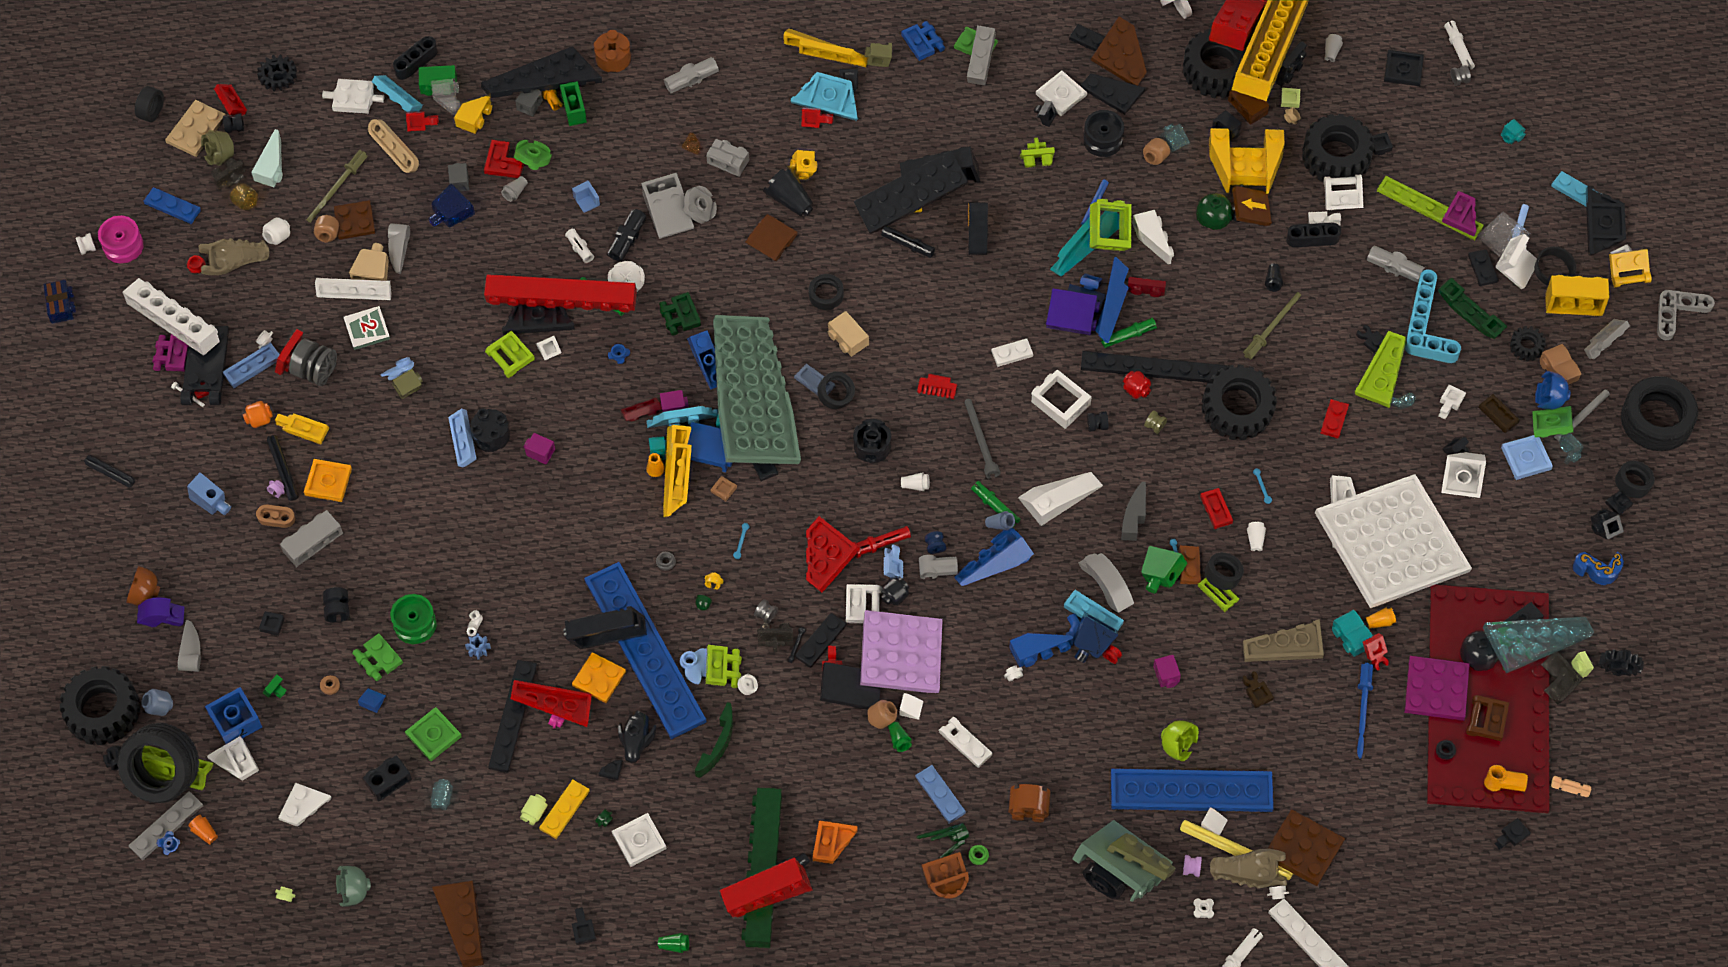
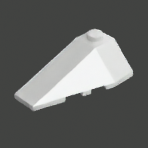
(1054, 498)

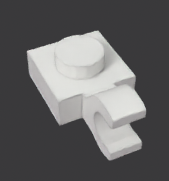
(1321, 217)
(1451, 399)

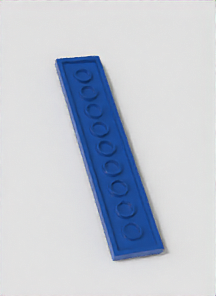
(648, 655)

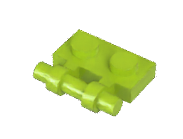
(717, 666)

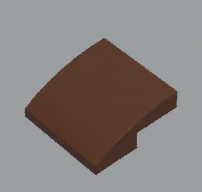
(771, 237)

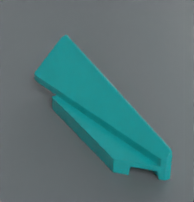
(1079, 245)

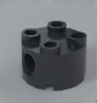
(490, 430)
(872, 441)

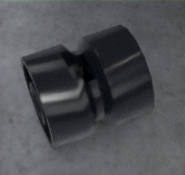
(336, 603)

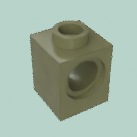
(407, 383)

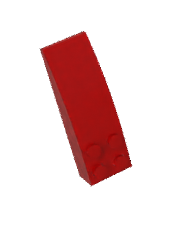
(1236, 22)

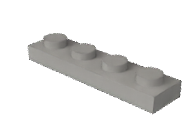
(169, 821)

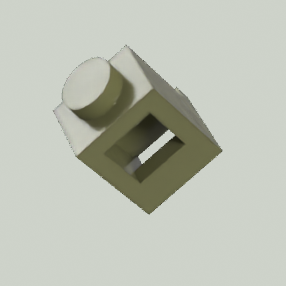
(878, 54)

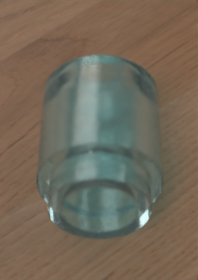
(441, 794)

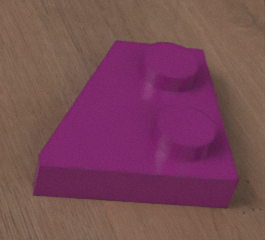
(1462, 214)

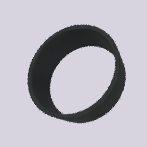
(1560, 253)

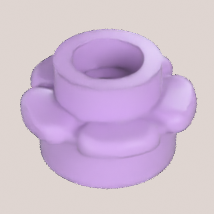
(276, 486)

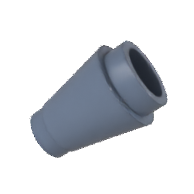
(1000, 521)

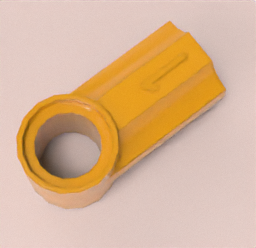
(1500, 778)

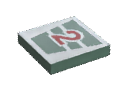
(366, 328)

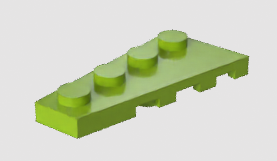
(1382, 373)

